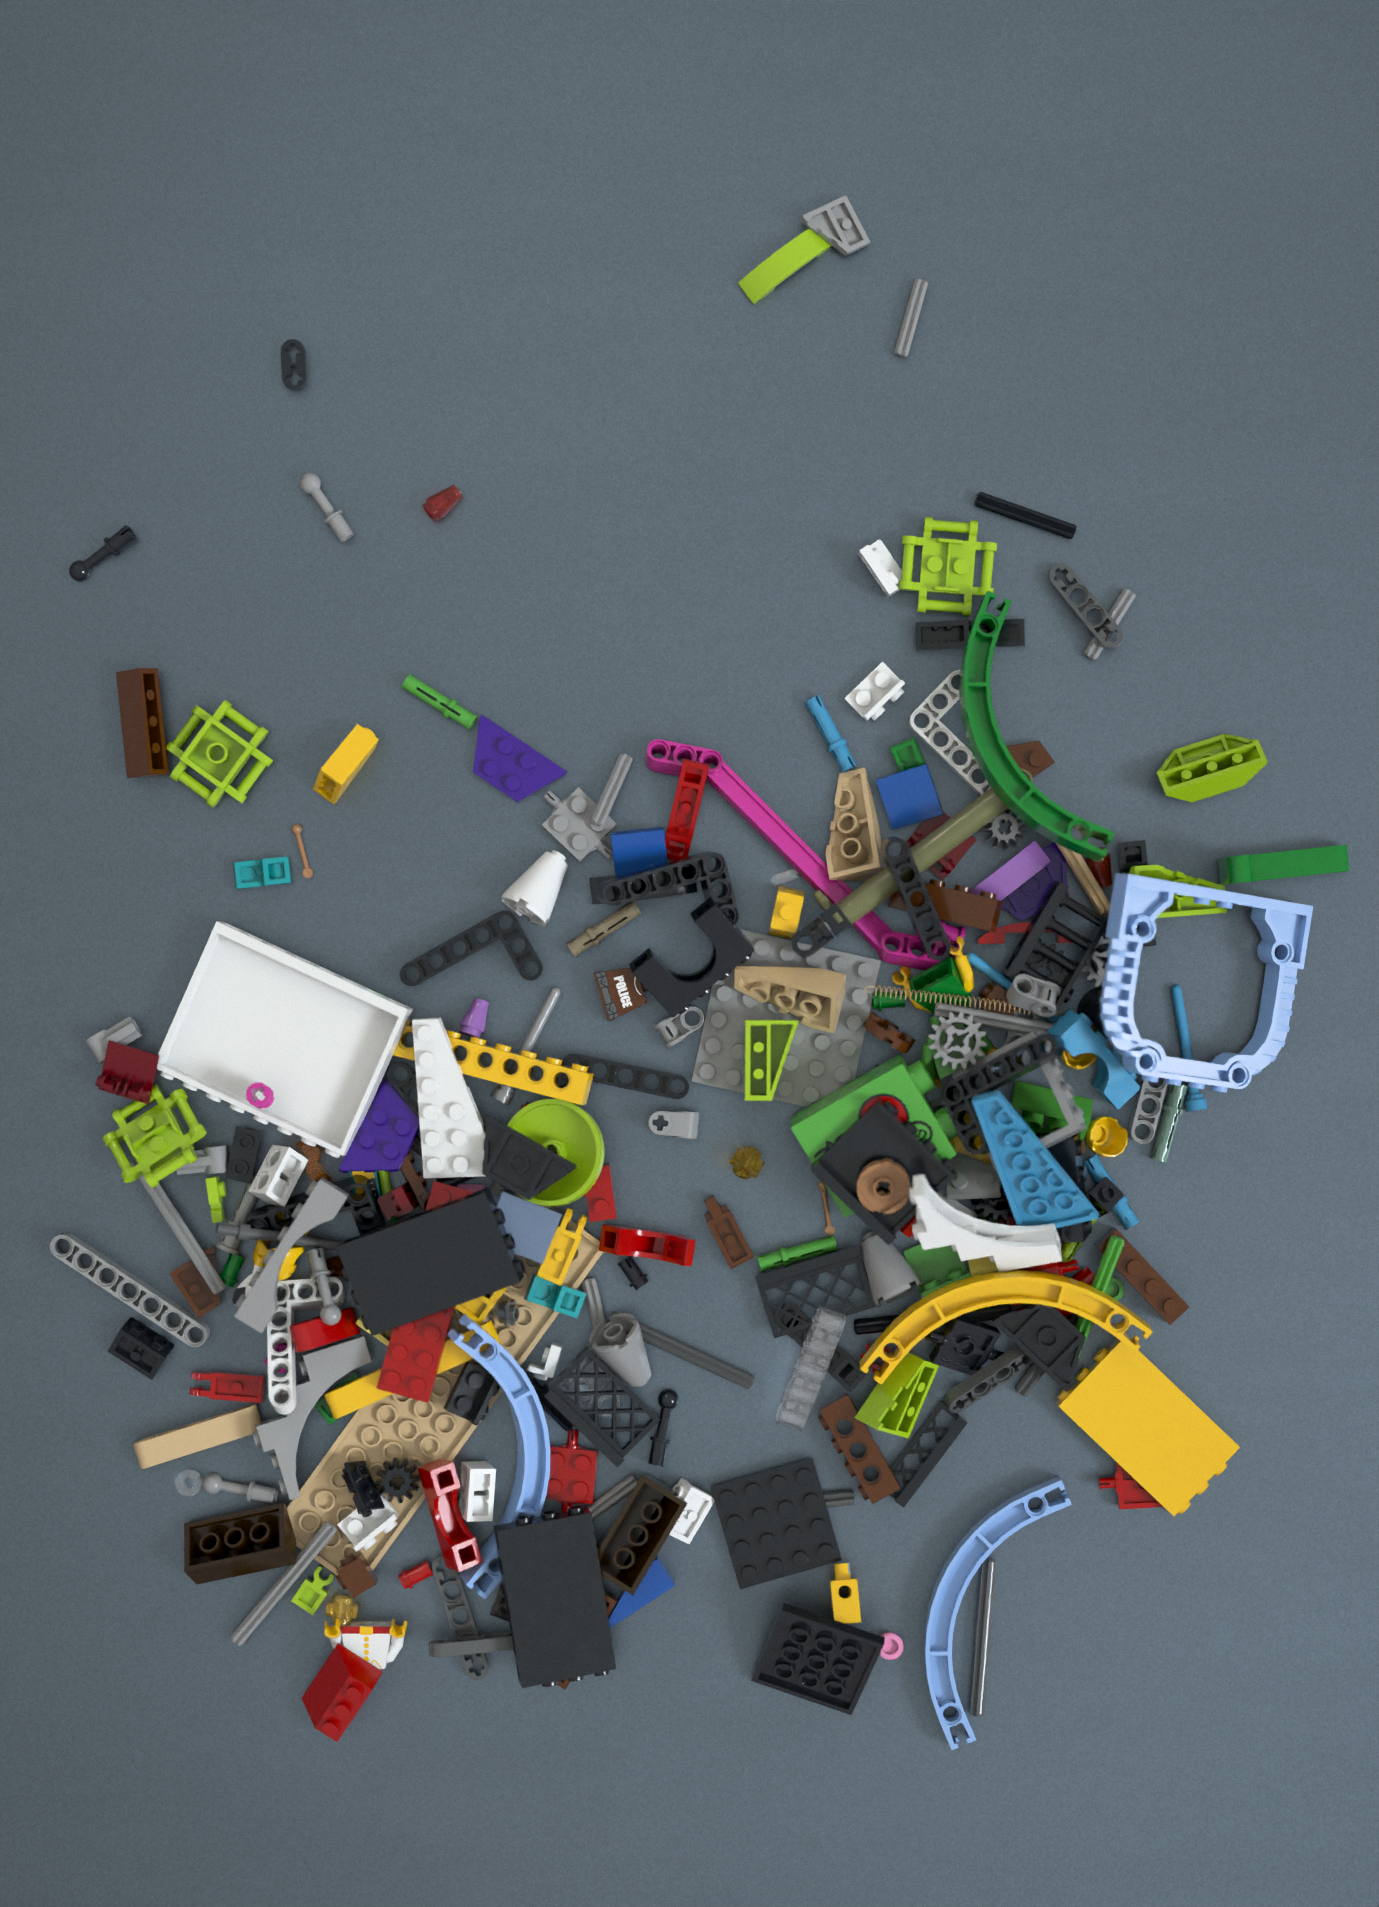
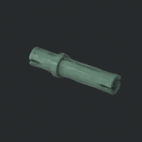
(1169, 1120)

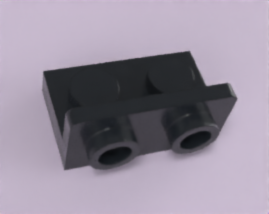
(141, 1348)
(472, 1393)

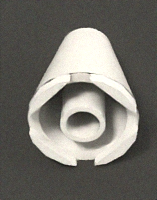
(537, 888)

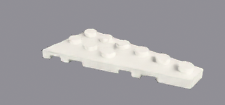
(448, 1115)

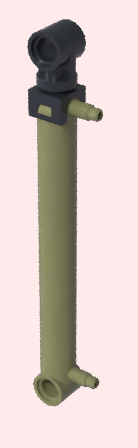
(878, 888)

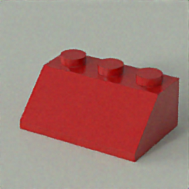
(339, 1691)

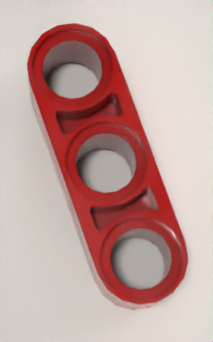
(315, 1333)

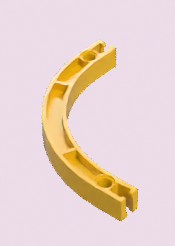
(997, 1289)

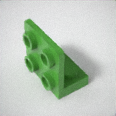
(936, 1267)

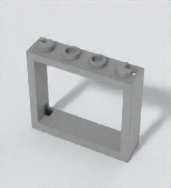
(1061, 1090)

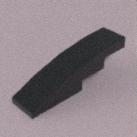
(955, 633)

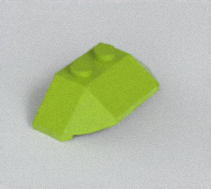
(1211, 767)

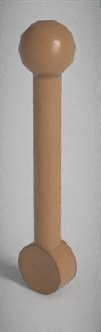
(307, 872)
(829, 1229)

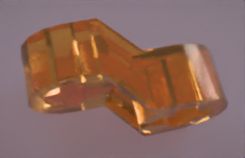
(314, 1168)

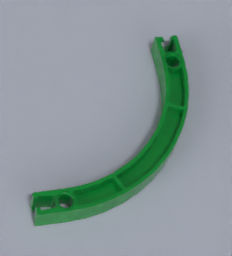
(993, 756)

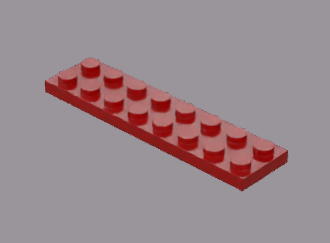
(419, 1345)

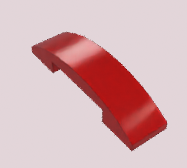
(685, 808)
(999, 936)

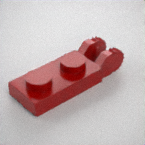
(230, 1386)

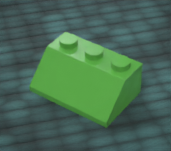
(1041, 1109)

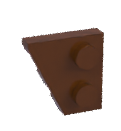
(194, 1286)

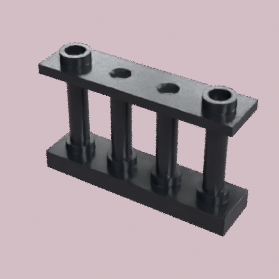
(1045, 920)

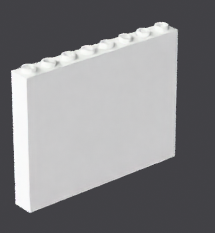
(287, 1025)

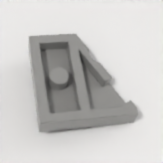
(838, 226)
(973, 1179)

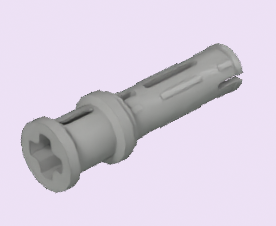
(244, 1207)

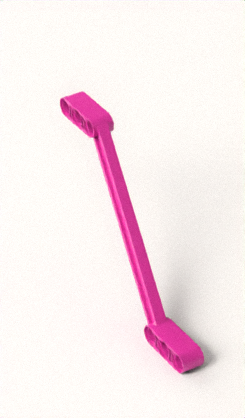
(790, 847)

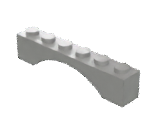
(262, 1302)

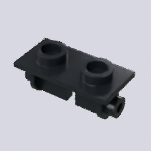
(243, 1154)
(360, 1481)

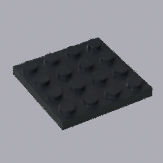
(776, 1523)
(817, 1659)

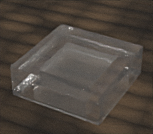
(784, 877)

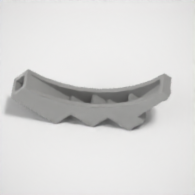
(283, 1433)

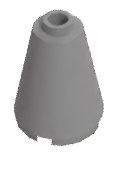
(887, 1270)
(622, 1348)

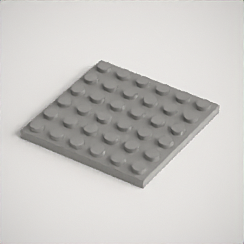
(816, 1059)

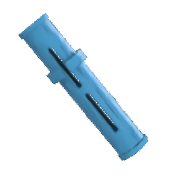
(828, 729)
(1122, 1208)

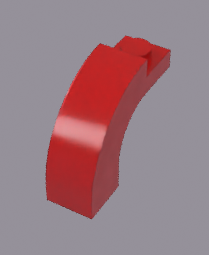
(647, 1244)

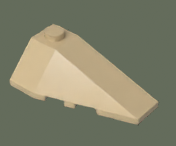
(855, 831)
(805, 992)

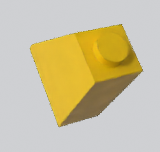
(345, 763)

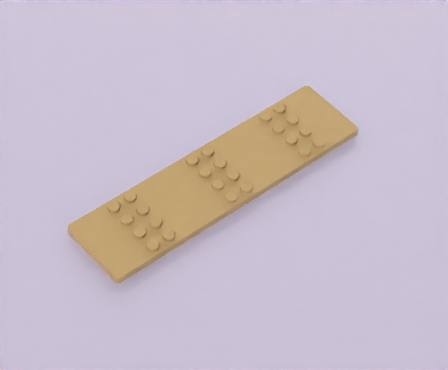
(416, 1428)

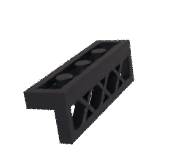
(932, 1456)

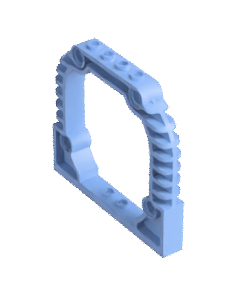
(1281, 927)

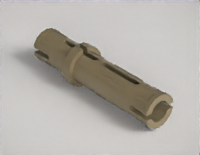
(603, 928)

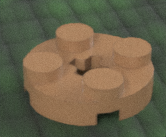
(881, 1201)

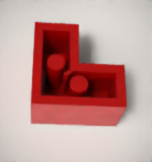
(601, 1197)

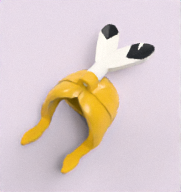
(260, 1251)

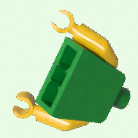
(946, 977)

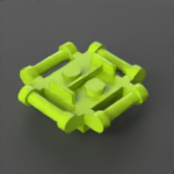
(947, 566)
(218, 753)
(155, 1137)

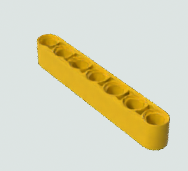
(364, 1392)

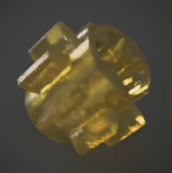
(747, 1163)
(342, 1609)

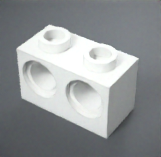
(278, 1175)
(477, 1491)

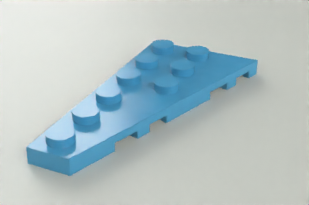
(1029, 1174)

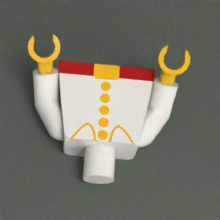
(371, 1640)

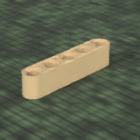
(197, 1436)

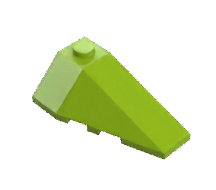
(1181, 904)

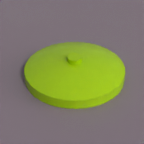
(569, 1133)

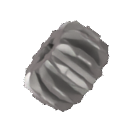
(1013, 830)

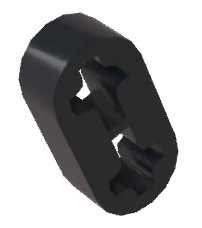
(300, 365)

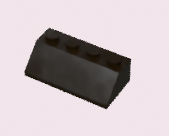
(639, 1533)
(239, 1544)

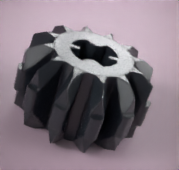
(389, 1474)

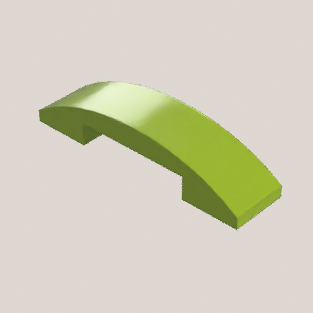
(782, 265)

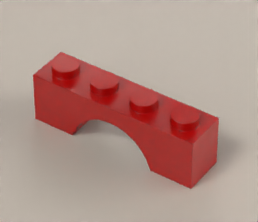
(455, 1539)

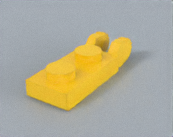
(561, 1250)

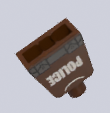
(619, 992)

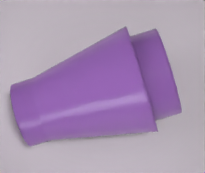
(474, 1020)

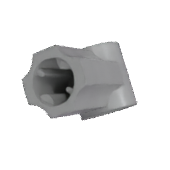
(122, 1033)
(210, 1160)

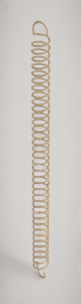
(955, 997)

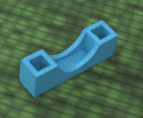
(1112, 1079)

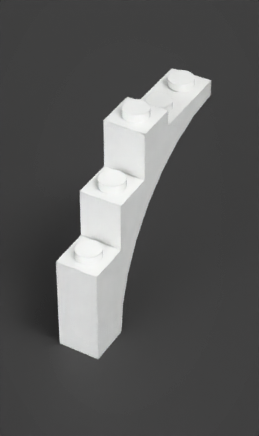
(974, 1238)

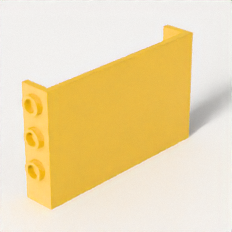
(1147, 1425)

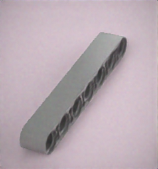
(116, 1288)

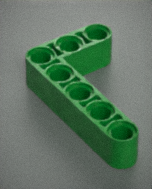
(1283, 864)

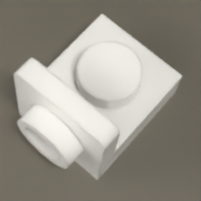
(551, 1358)

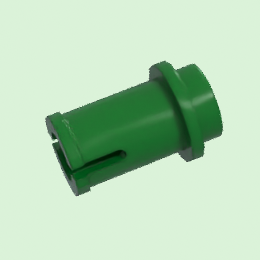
(882, 1002)
(232, 1269)

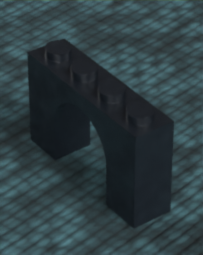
(678, 990)
(1069, 1156)

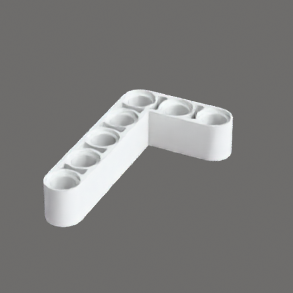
(953, 743)
(282, 1334)

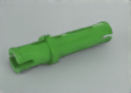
(466, 718)
(804, 1251)

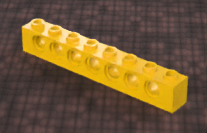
(575, 1092)

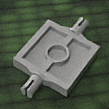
(572, 825)

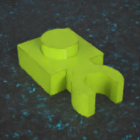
(216, 1191)
(312, 1592)

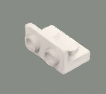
(881, 566)
(875, 692)
(694, 1513)
(363, 1530)

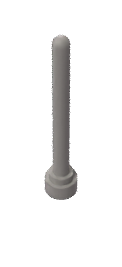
(503, 1092)

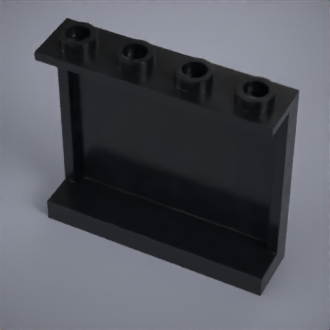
(872, 1138)

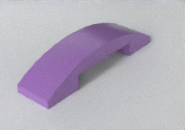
(1014, 872)

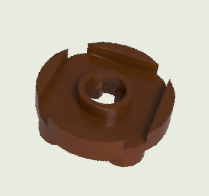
(889, 1032)

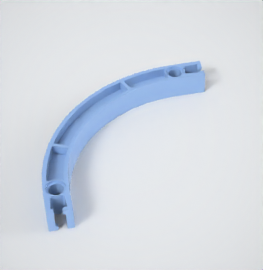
(532, 1446)
(952, 1584)

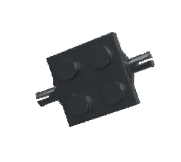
(964, 1345)

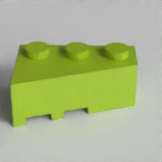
(765, 1054)
(899, 1399)

